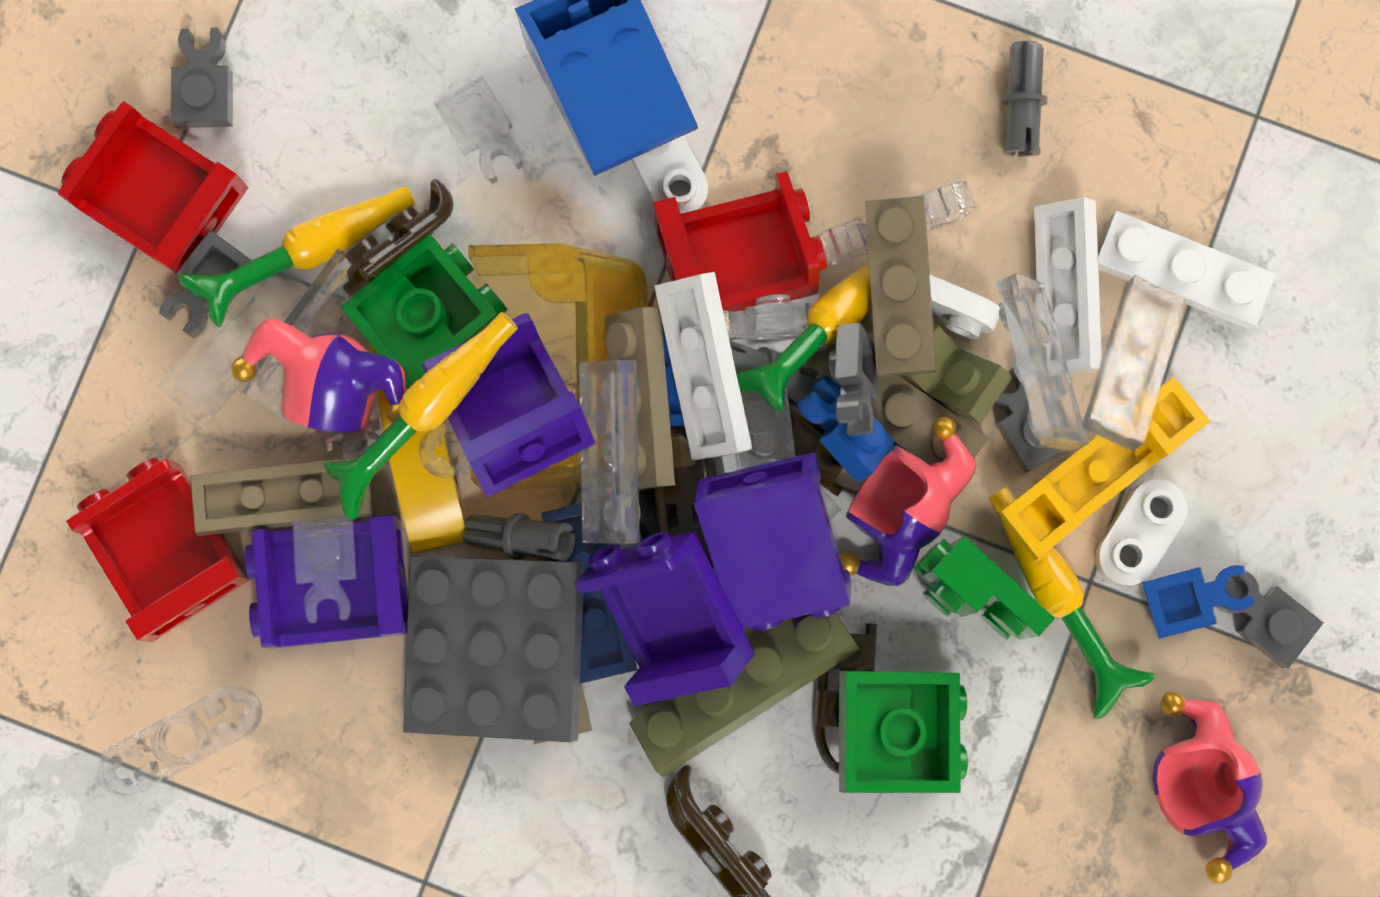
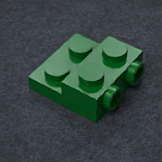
(422, 306)
(966, 580)
(901, 732)

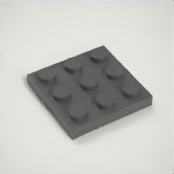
(493, 648)

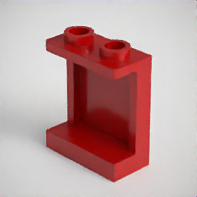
(150, 187)
(750, 243)
(151, 549)

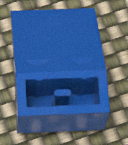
(606, 76)

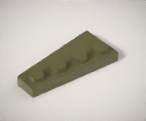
(782, 664)

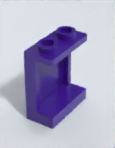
(517, 413)
(773, 542)
(375, 597)
(669, 616)

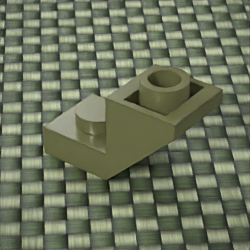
(962, 381)

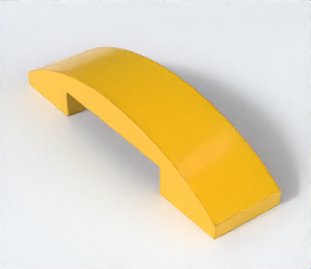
(1099, 473)
(427, 503)

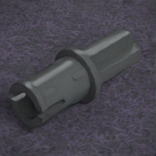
(1024, 99)
(520, 536)

